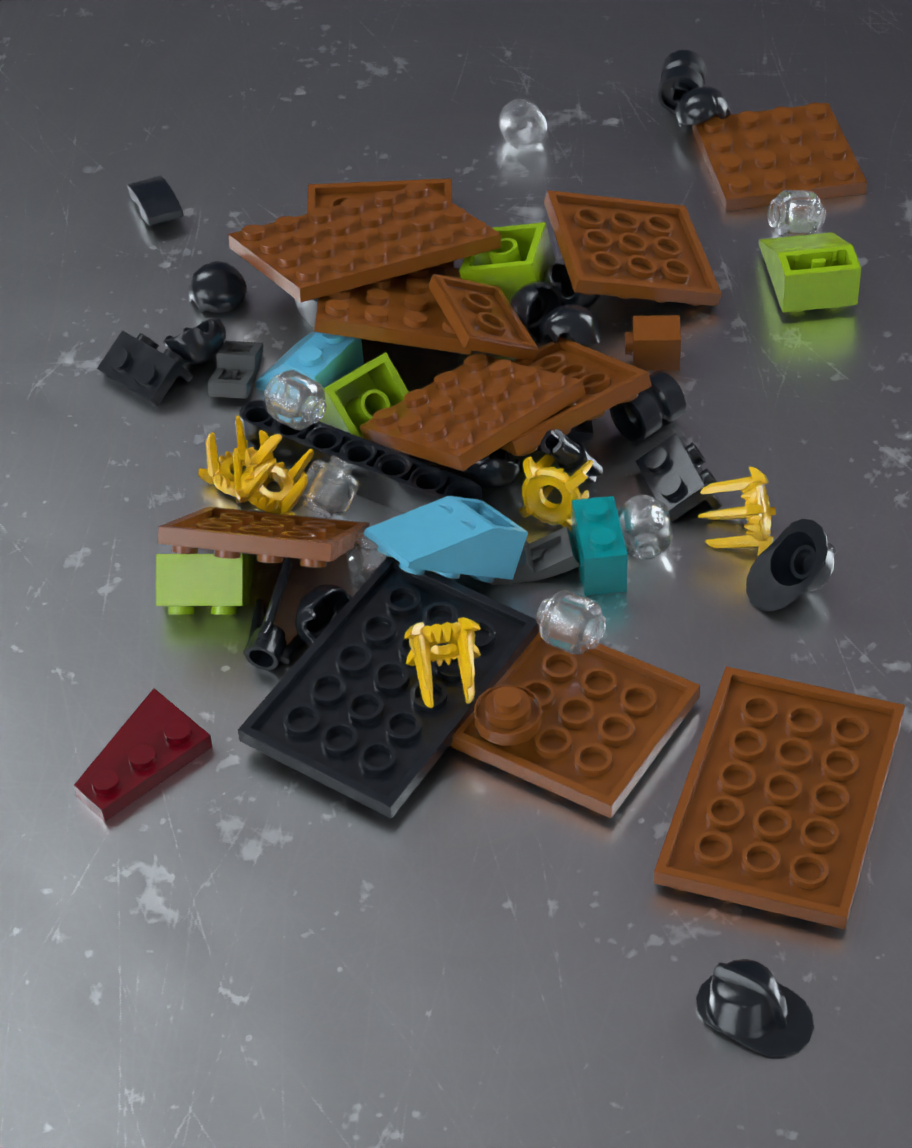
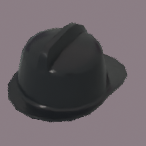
(791, 565)
(755, 1009)

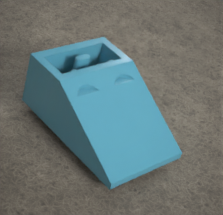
(452, 540)

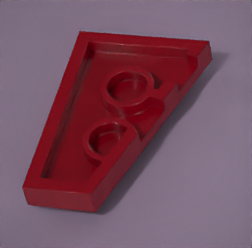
(140, 756)

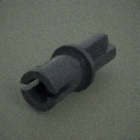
(569, 454)

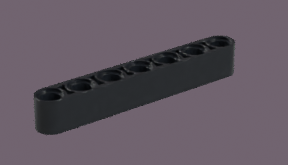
(382, 472)

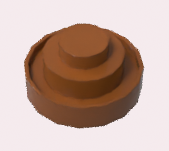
(508, 714)

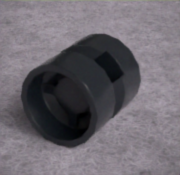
(680, 74)
(651, 409)

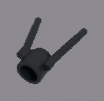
(267, 642)

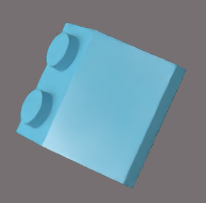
(318, 357)

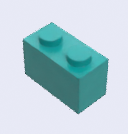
(599, 545)

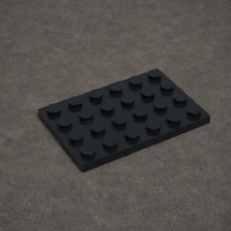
(355, 706)

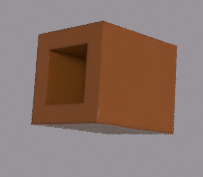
(655, 343)

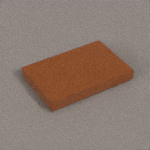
(482, 317)

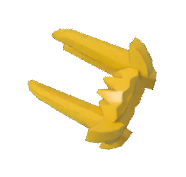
(258, 468)
(220, 469)
(534, 495)
(756, 511)
(424, 650)

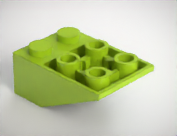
(812, 271)

